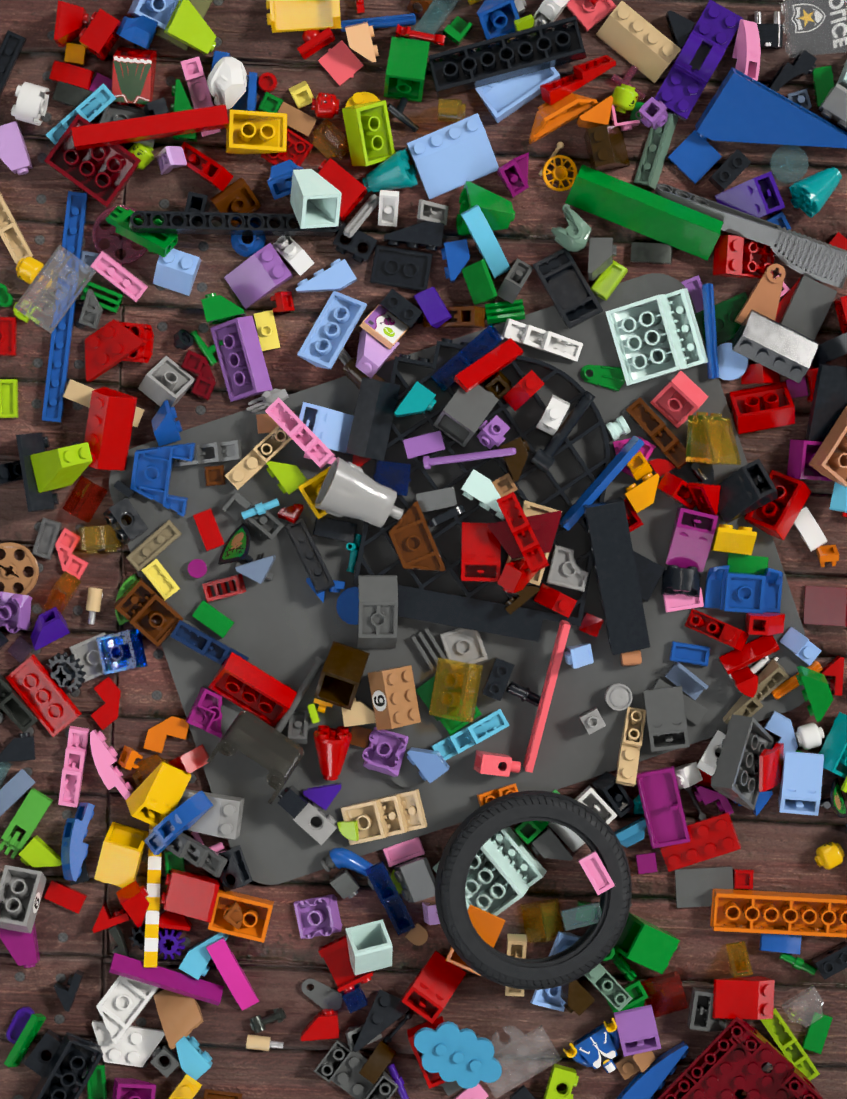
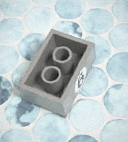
(20, 898)

